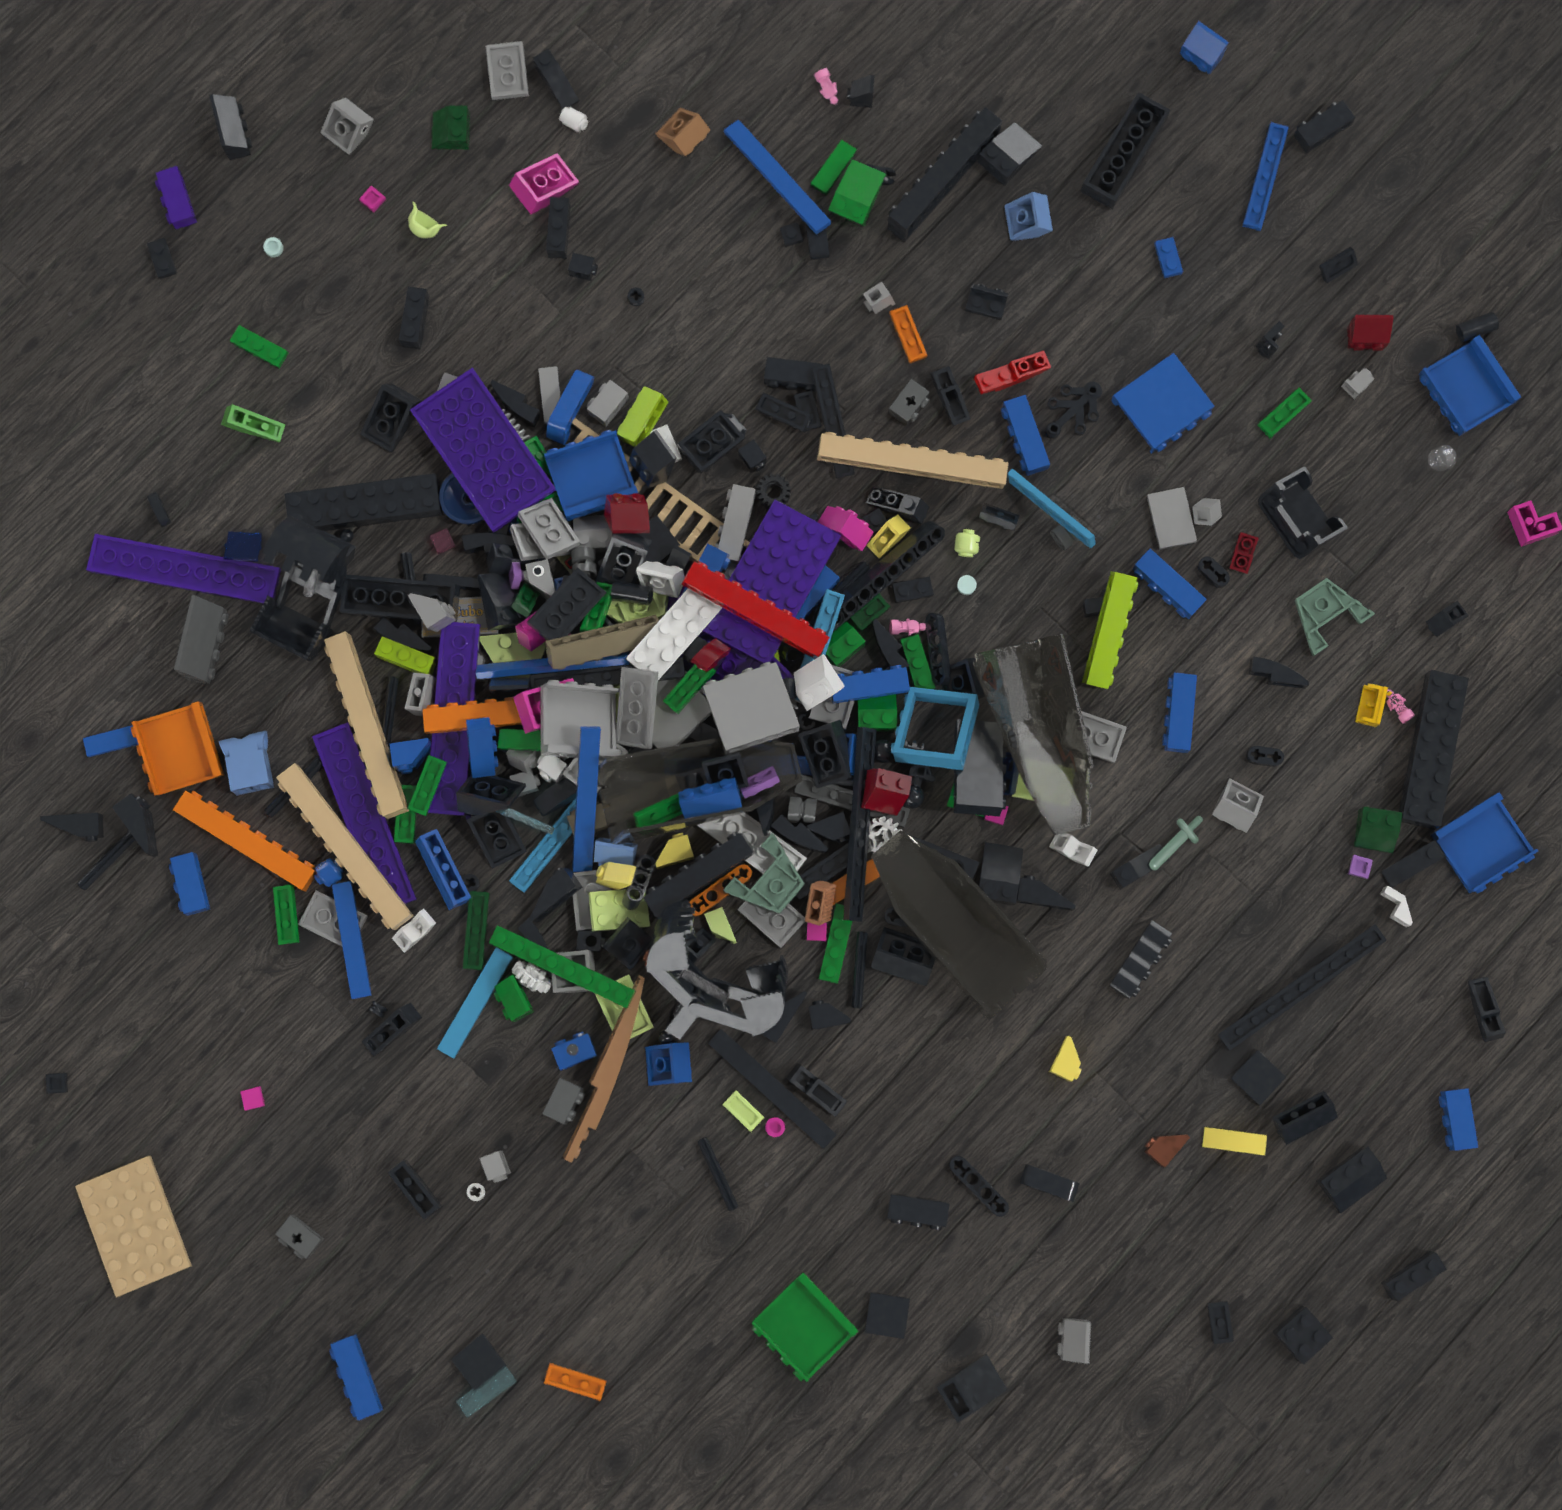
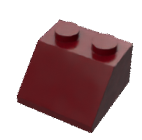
(1370, 332)
(627, 513)
(886, 791)

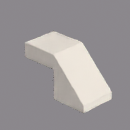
(1073, 849)
(1401, 911)
(414, 930)

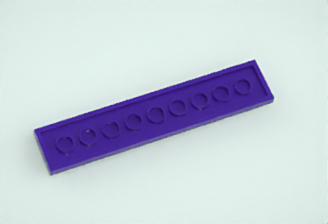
(182, 569)
(454, 685)
(359, 806)

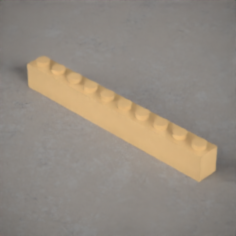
(912, 461)
(366, 725)
(344, 846)

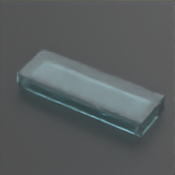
(527, 820)
(476, 1399)

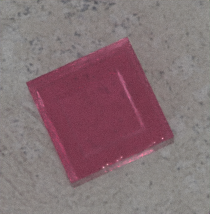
(442, 541)

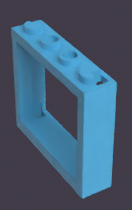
(936, 759)

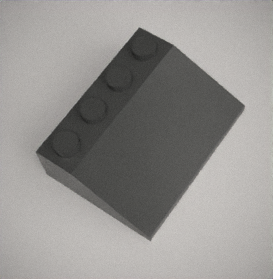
(201, 640)

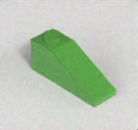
(252, 423)

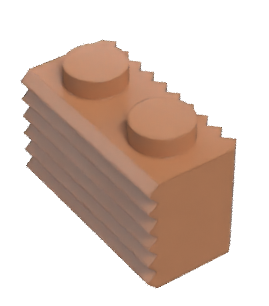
(820, 902)

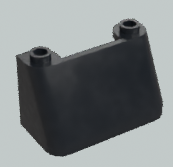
(1298, 515)

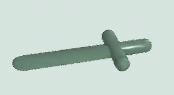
(1185, 833)

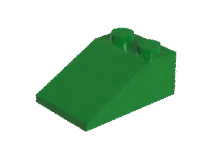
(857, 192)
(878, 713)

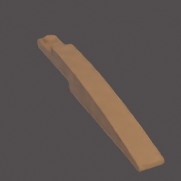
(606, 1073)

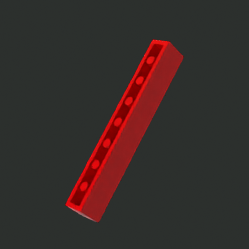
(755, 610)

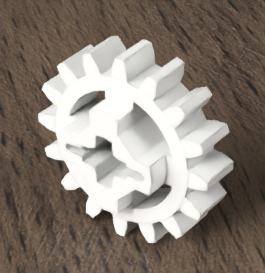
(888, 830)
(532, 976)

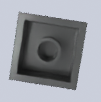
(563, 1101)

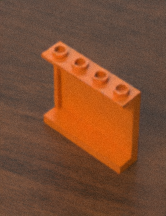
(177, 749)

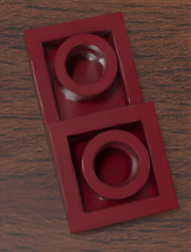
(1243, 552)
(710, 655)

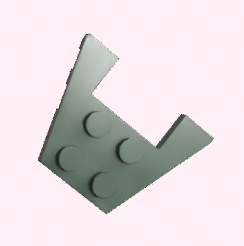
(1322, 605)
(775, 886)

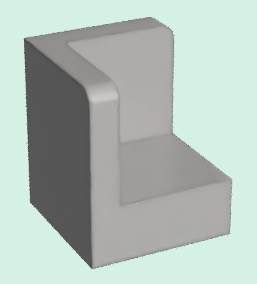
(1207, 511)

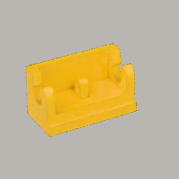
(1371, 705)

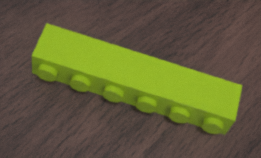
(1109, 630)

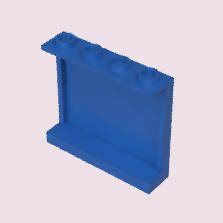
(1469, 386)
(1164, 403)
(589, 472)
(1483, 844)

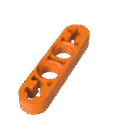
(717, 887)

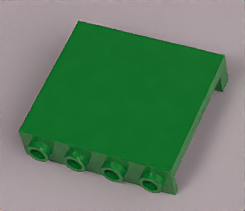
(803, 1327)

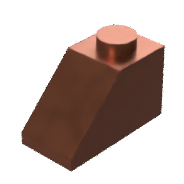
(1164, 1148)

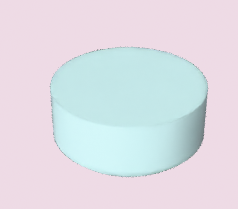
(273, 247)
(966, 585)

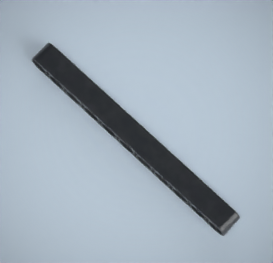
(884, 578)

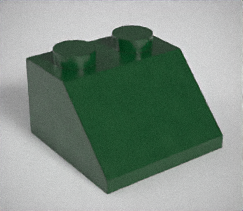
(451, 128)
(1377, 829)

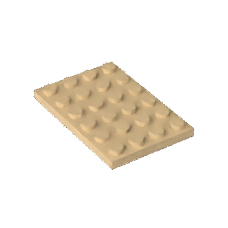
(133, 1226)

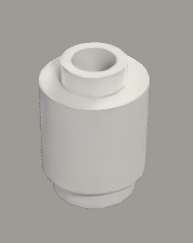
(573, 119)

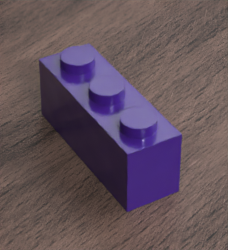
(175, 197)

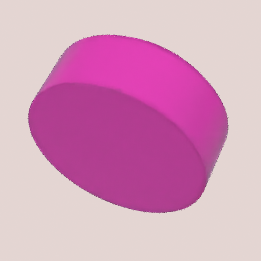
(775, 1127)

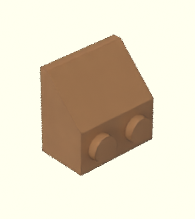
(683, 131)

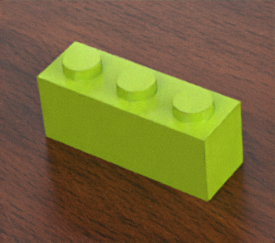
(642, 416)
(405, 657)

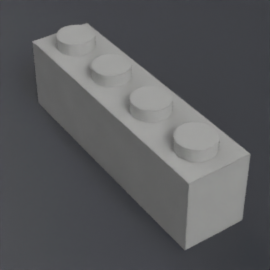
(736, 521)

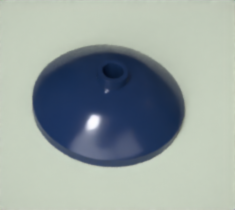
(454, 503)

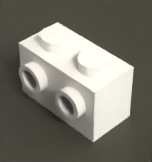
(551, 768)

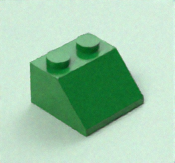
(844, 644)
(513, 998)

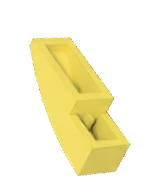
(1234, 1141)

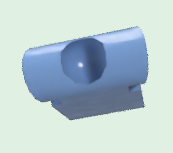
(248, 763)

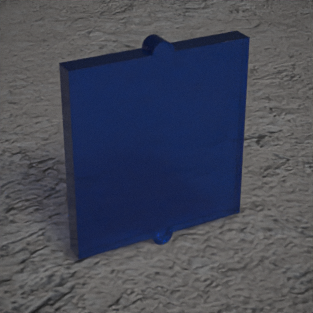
(243, 546)

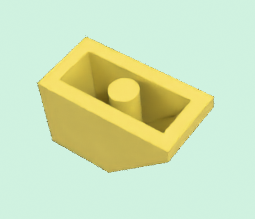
(888, 536)
(676, 851)
(615, 875)
(1067, 1061)

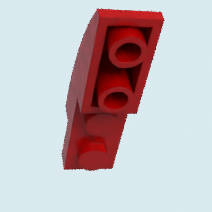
(1013, 373)

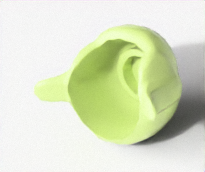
(422, 224)

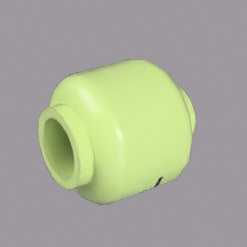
(967, 543)

